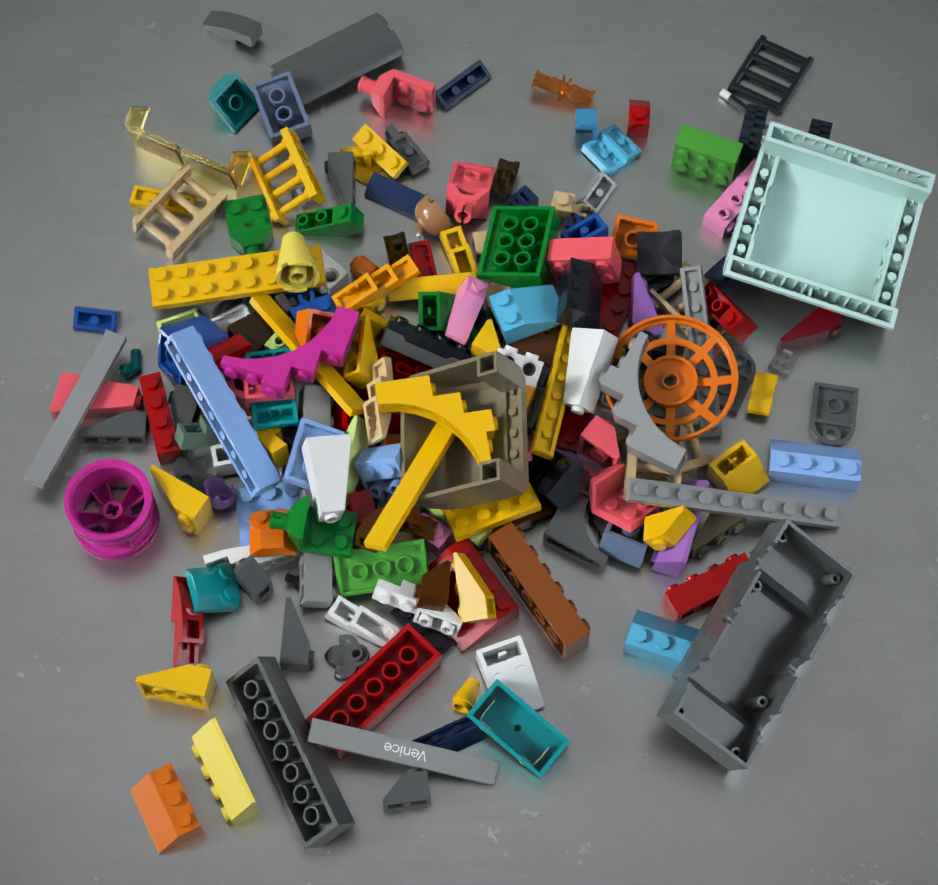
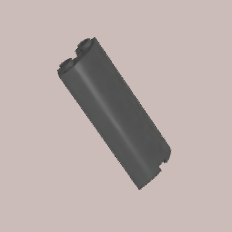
(341, 57)

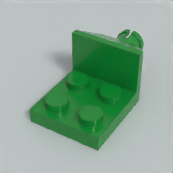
(249, 224)
(313, 536)

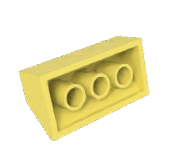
(225, 773)

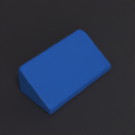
(95, 319)

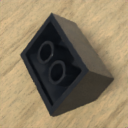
(579, 295)

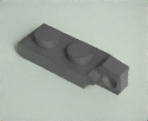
(407, 148)

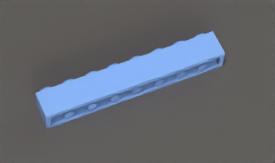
(222, 411)

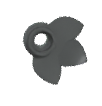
(192, 471)
(343, 656)

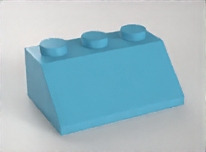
(658, 639)

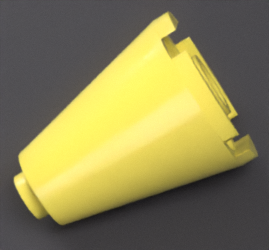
(296, 264)

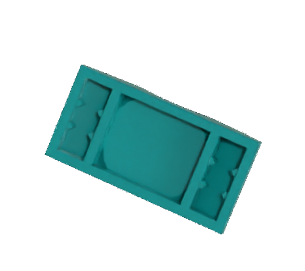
(273, 413)

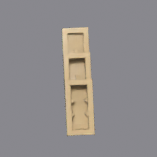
(377, 423)

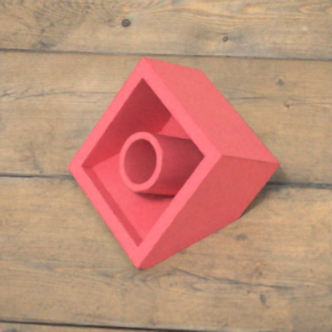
(599, 443)

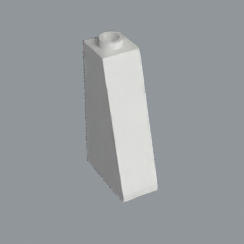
(588, 357)
(327, 473)

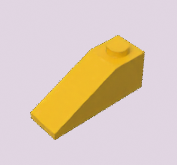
(361, 355)

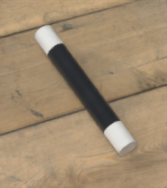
(737, 103)

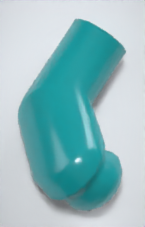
(133, 366)

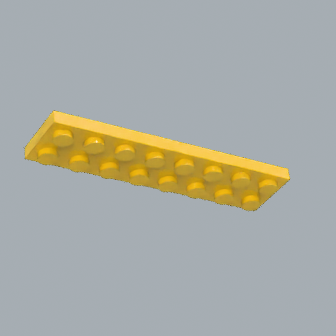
(220, 279)

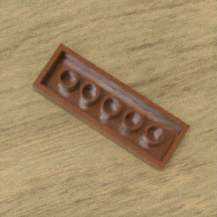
(539, 591)

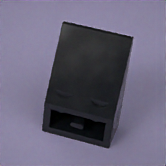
(557, 479)

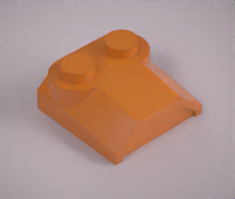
(625, 235)
(266, 540)

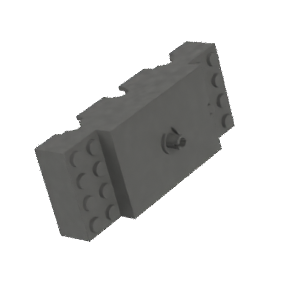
(753, 643)

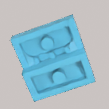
(611, 150)

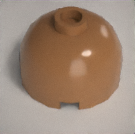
(431, 217)

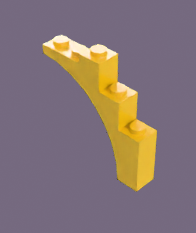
(419, 398)

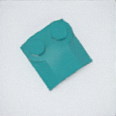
(213, 589)

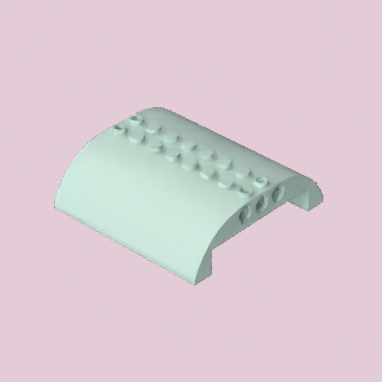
(827, 225)

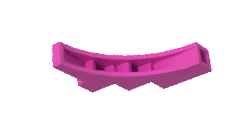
(302, 363)

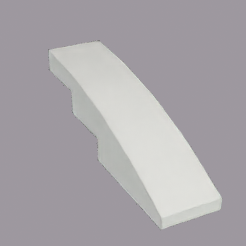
(233, 555)

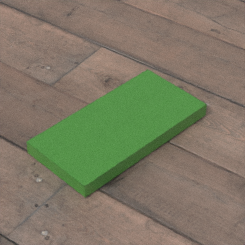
(361, 573)

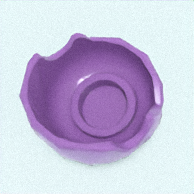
(219, 494)

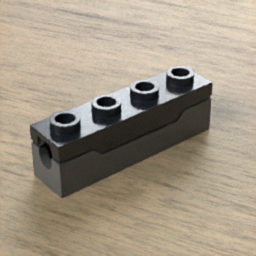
(421, 344)

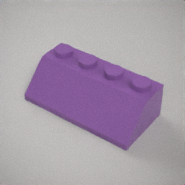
(673, 559)

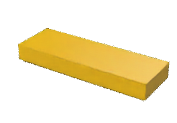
(143, 196)

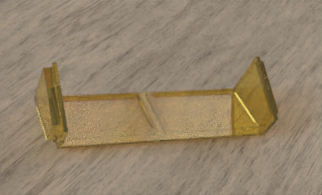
(230, 176)

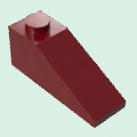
(812, 329)

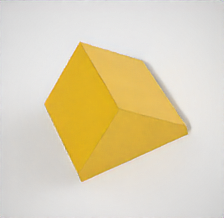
(486, 340)

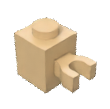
(565, 206)

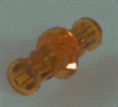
(563, 88)

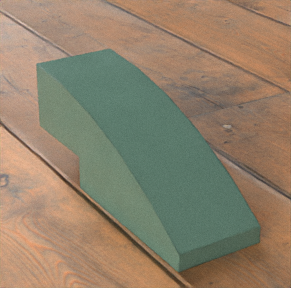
(195, 435)

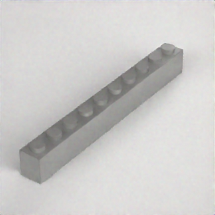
(315, 569)

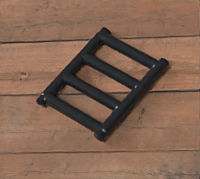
(754, 57)

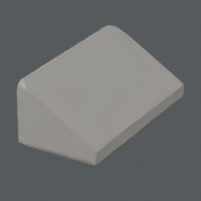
(597, 192)

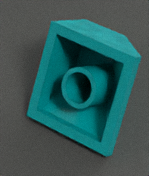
(233, 100)

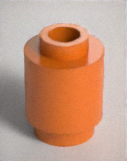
(362, 265)

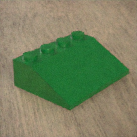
(518, 245)

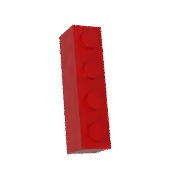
(159, 418)
(700, 590)

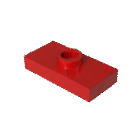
(422, 257)

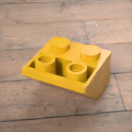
(738, 470)

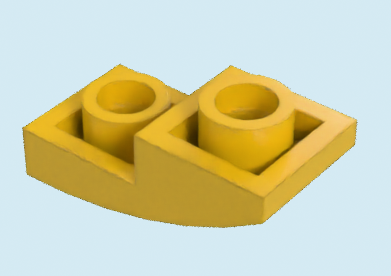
(762, 394)

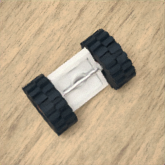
(753, 129)

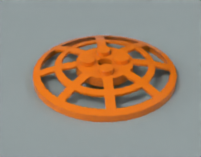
(683, 371)

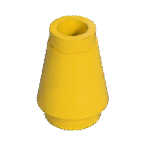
(466, 696)

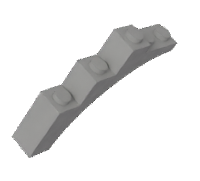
(647, 440)

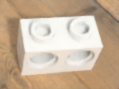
(335, 272)
(532, 378)

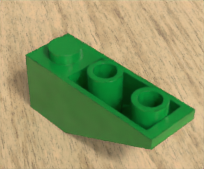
(332, 221)

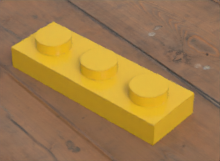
(381, 151)

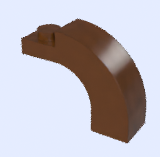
(414, 523)

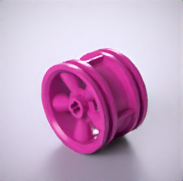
(95, 481)

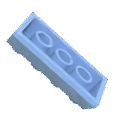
(814, 465)

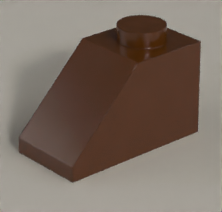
(433, 589)

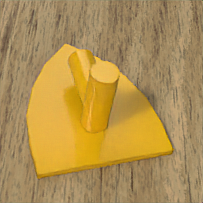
(364, 164)

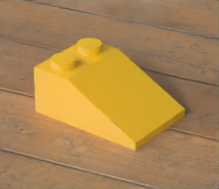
(187, 504)
(181, 685)

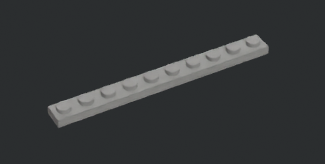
(732, 503)

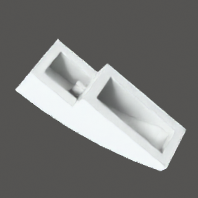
(360, 621)

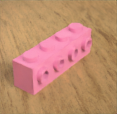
(724, 212)

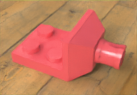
(399, 87)
(469, 191)
(249, 393)
(608, 502)

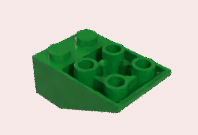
(435, 311)

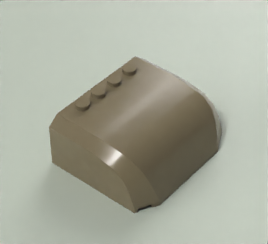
(458, 481)

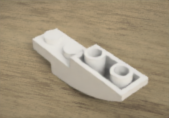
(402, 598)

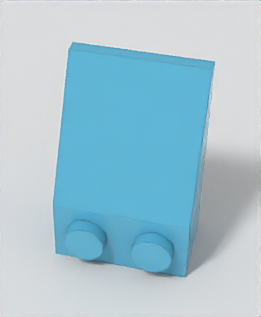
(525, 311)

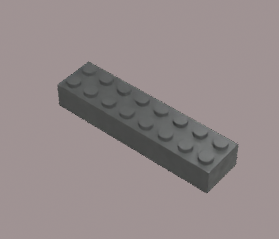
(292, 762)

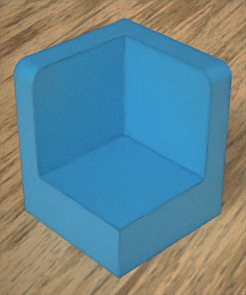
(587, 120)

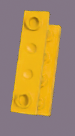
(304, 175)

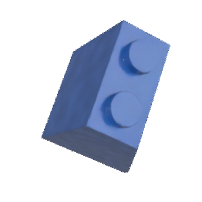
(210, 334)

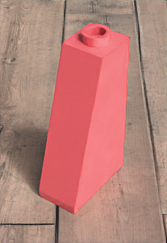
(110, 400)

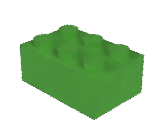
(706, 155)

